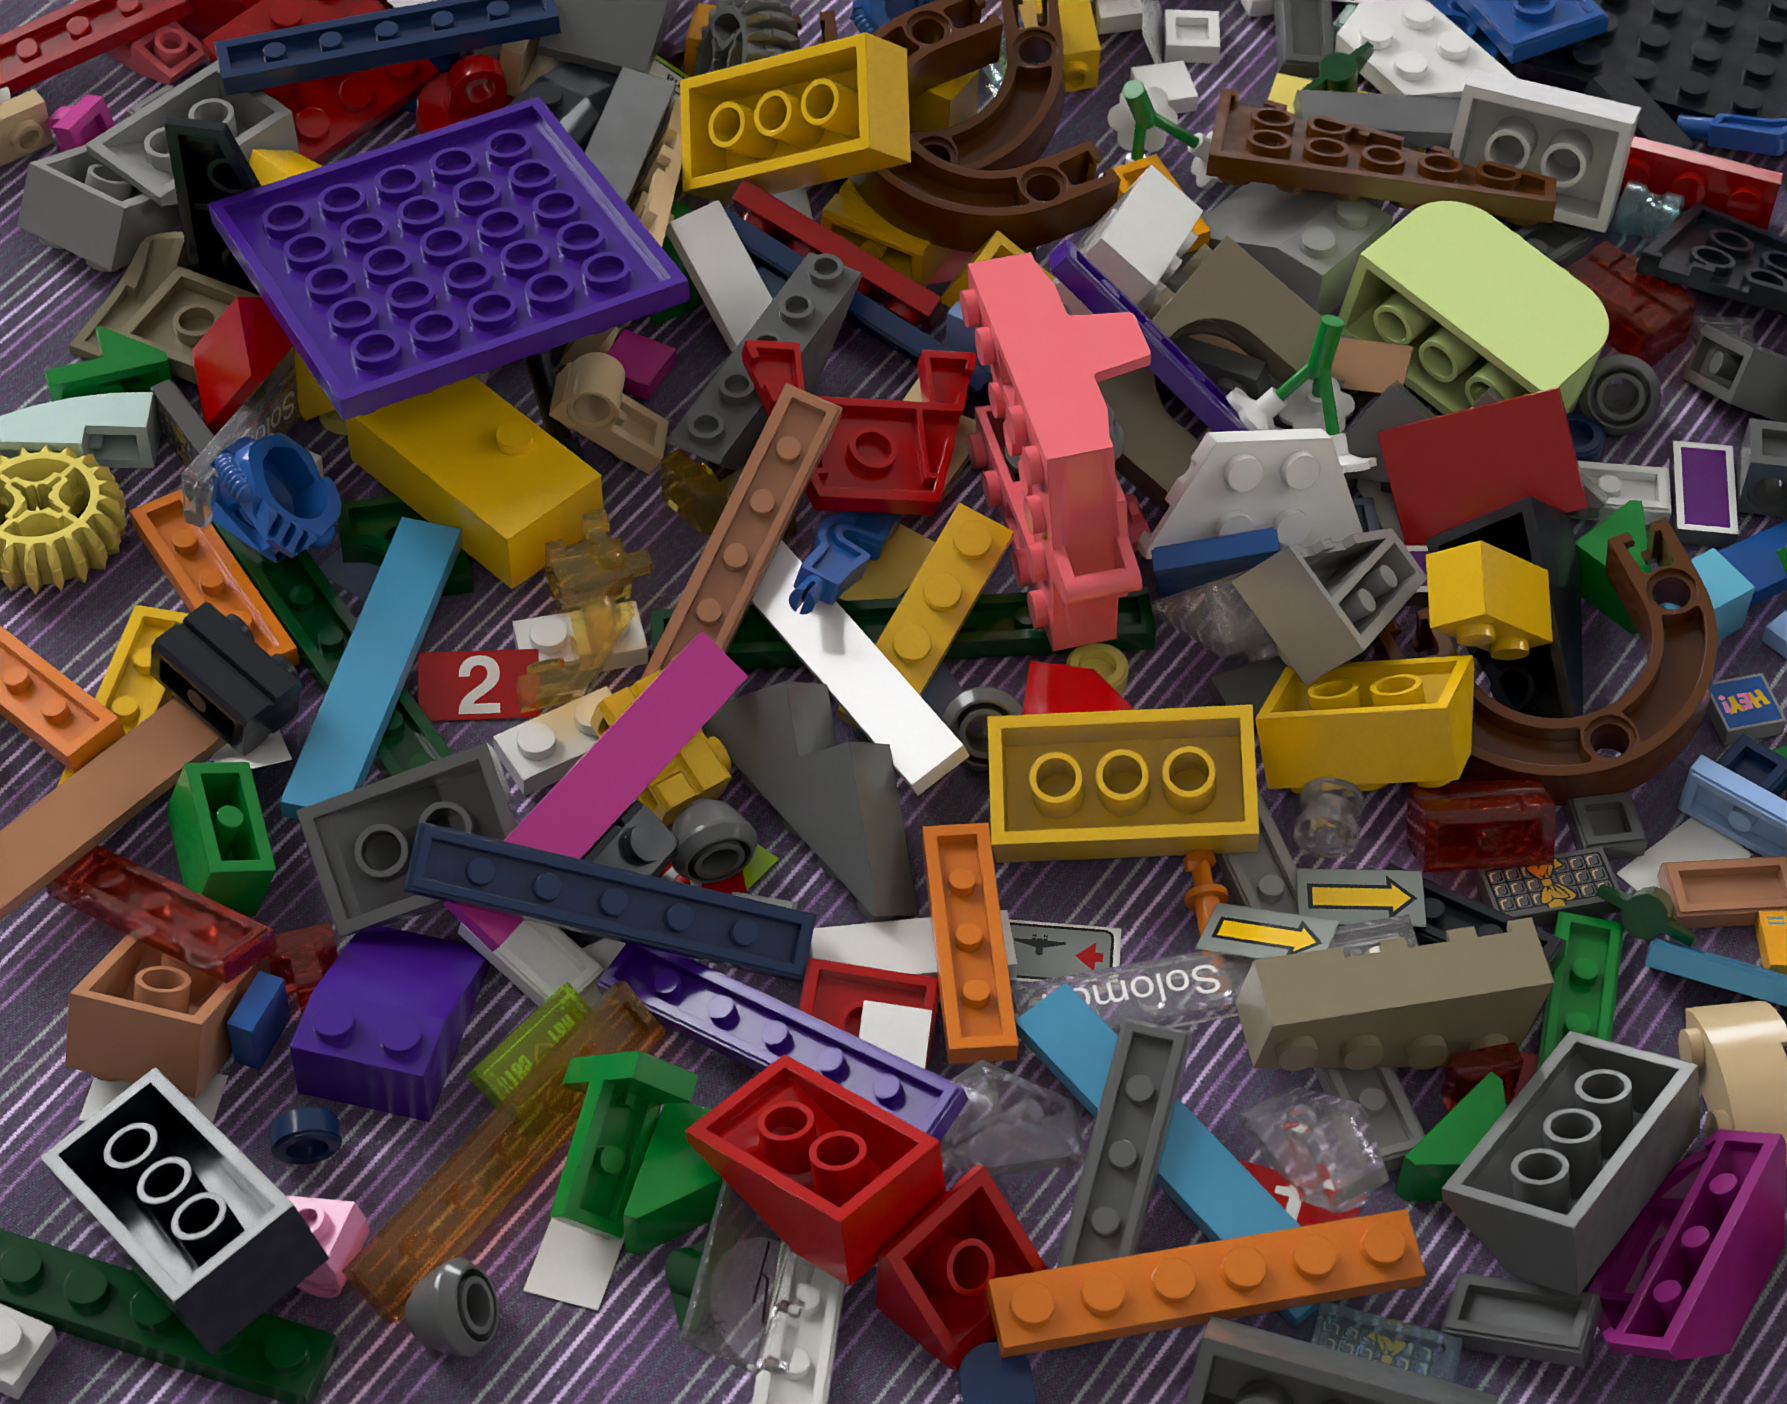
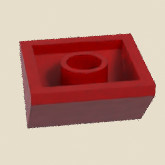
(236, 358)
(940, 1267)

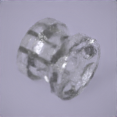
(1329, 817)

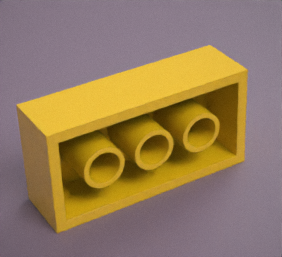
(796, 118)
(481, 468)
(1123, 783)

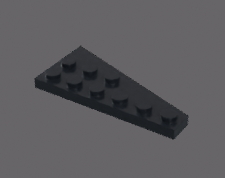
(1720, 258)

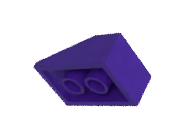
(388, 1021)

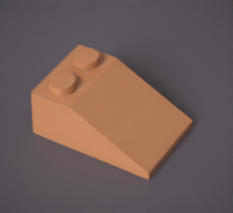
(150, 1013)

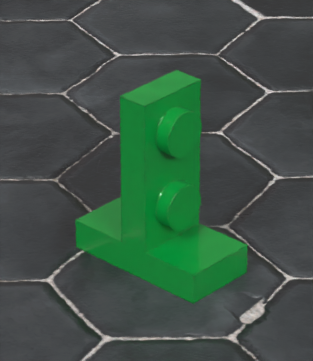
(613, 1134)

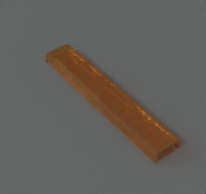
(495, 1158)

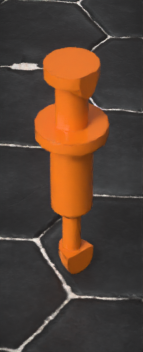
(1205, 893)

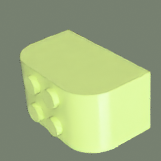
(1474, 309)

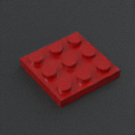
(337, 107)

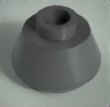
(1638, 387)
(976, 706)
(712, 841)
(454, 1309)

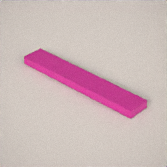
(619, 766)

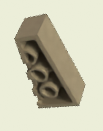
(1394, 1001)

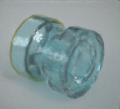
(1645, 212)

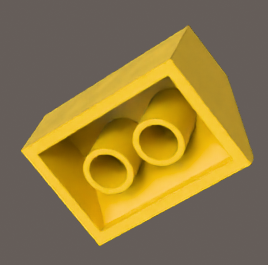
(1370, 724)

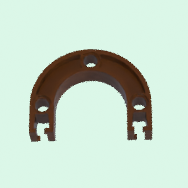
(1022, 113)
(966, 205)
(1644, 725)

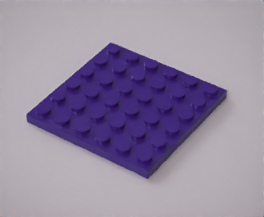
(445, 256)

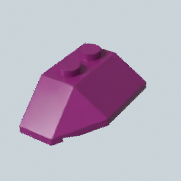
(1697, 1251)

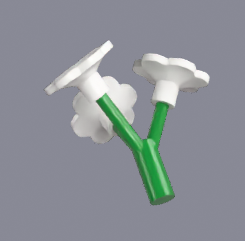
(1144, 121)
(1308, 402)

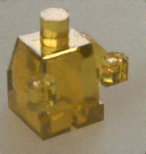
(593, 567)

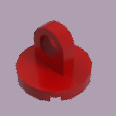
(466, 91)

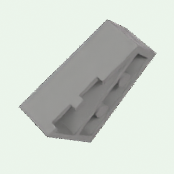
(1330, 597)

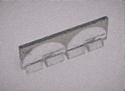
(747, 1291)

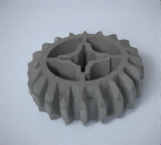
(745, 33)

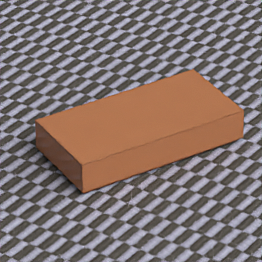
(1724, 890)

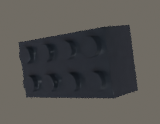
(185, 1209)

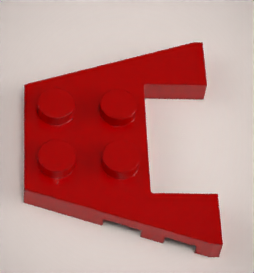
(882, 451)

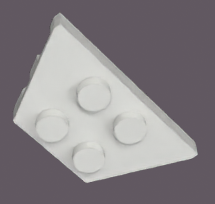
(1413, 48)
(1259, 483)

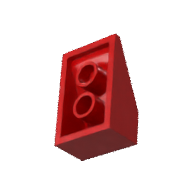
(821, 1165)

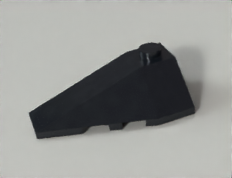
(206, 169)
(1551, 676)

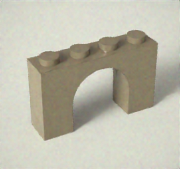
(1223, 298)

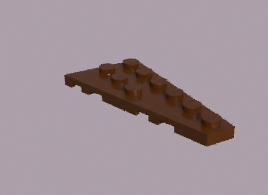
(1363, 163)

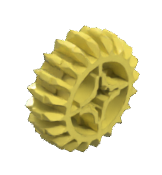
(41, 503)

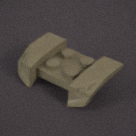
(161, 305)

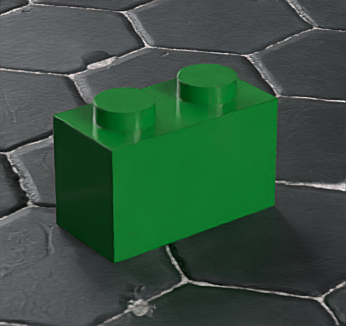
(221, 835)

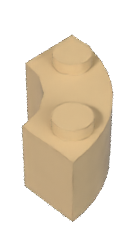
(1739, 1065)

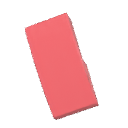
(162, 54)

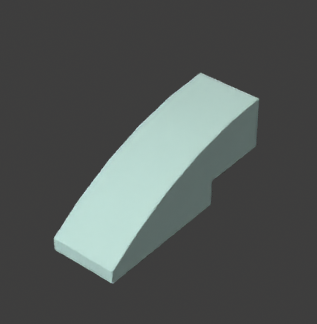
(114, 427)

